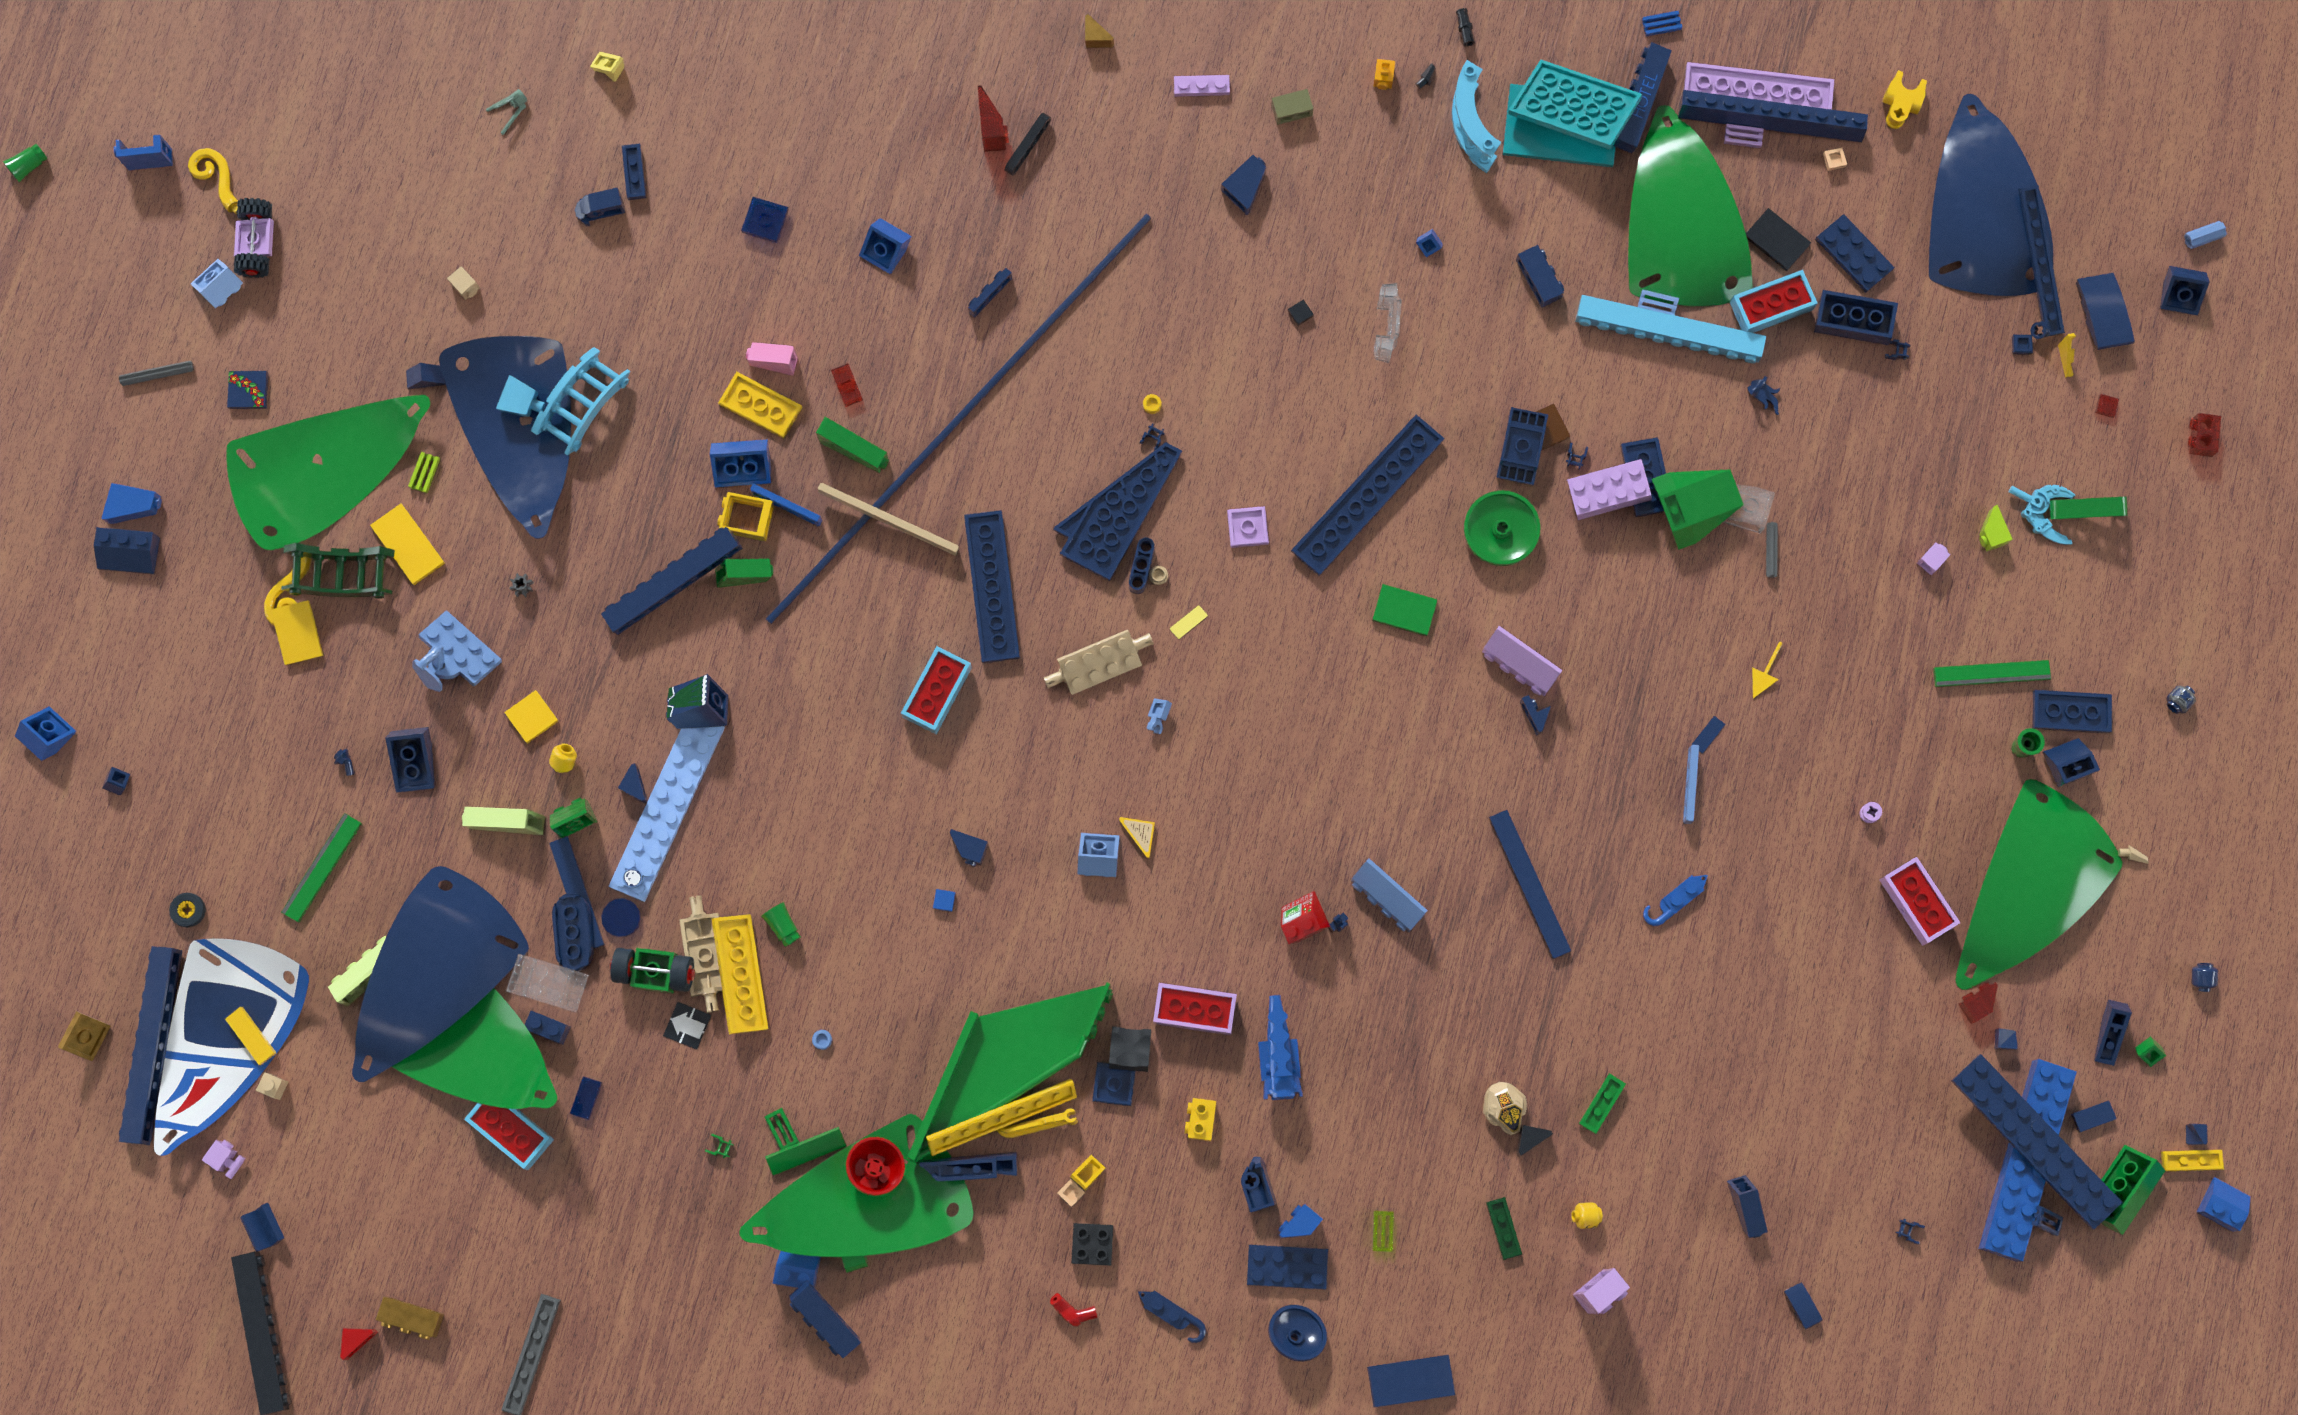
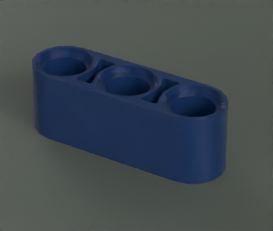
(1145, 557)

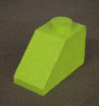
(1994, 530)

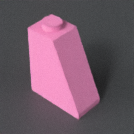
(772, 357)

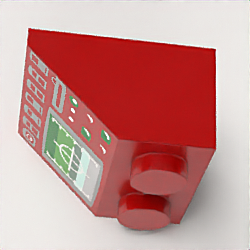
(1303, 918)

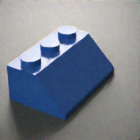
(740, 463)

